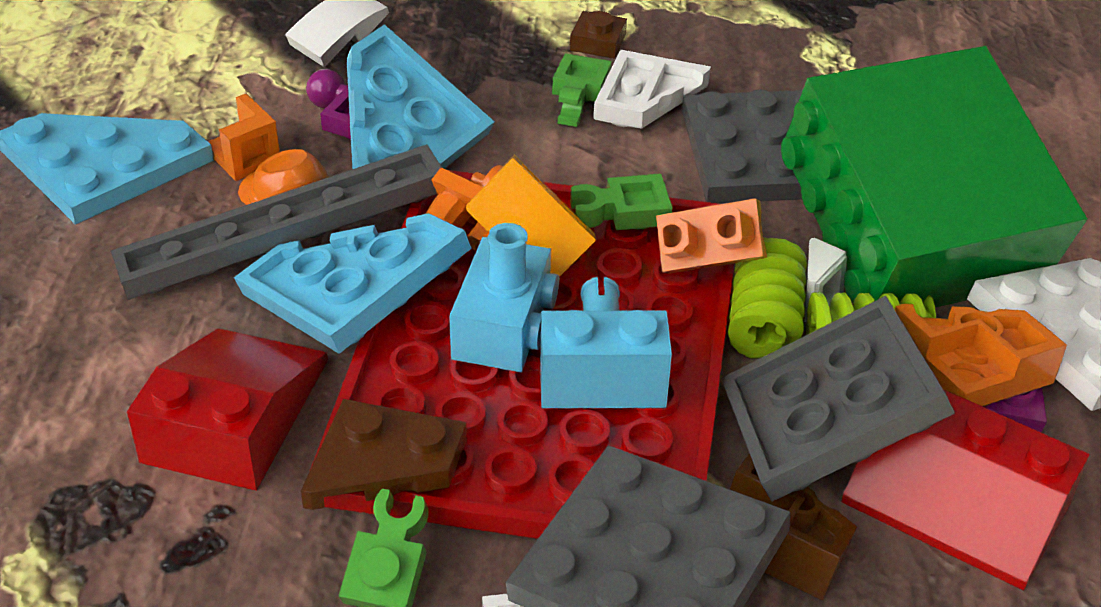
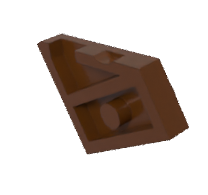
(383, 449)

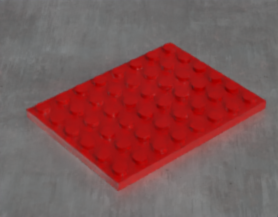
(530, 458)

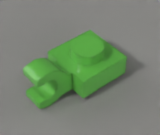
(576, 82)

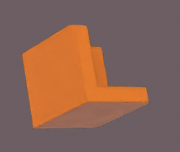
(246, 142)

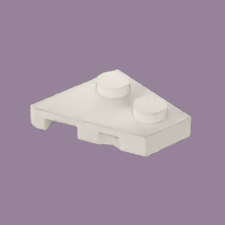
(646, 88)

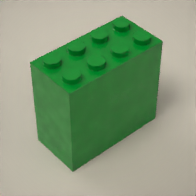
(928, 176)

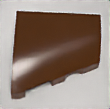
(815, 538)

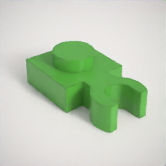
(627, 201)
(386, 565)

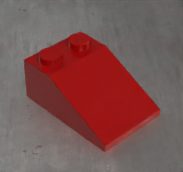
(223, 406)

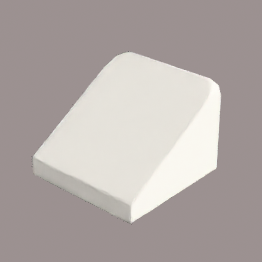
(824, 270)

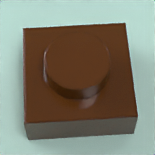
(598, 34)

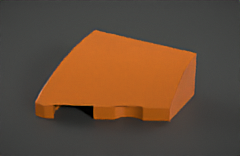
(986, 352)

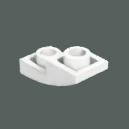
(333, 25)

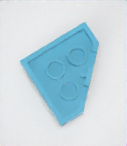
(405, 104)
(101, 160)
(355, 279)

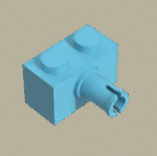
(503, 300)
(604, 354)

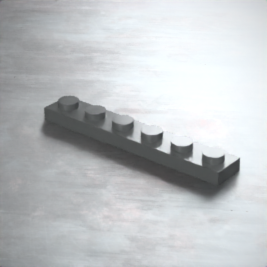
(280, 219)

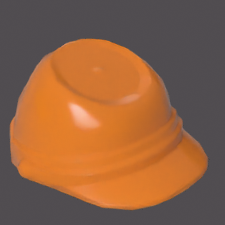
(281, 174)

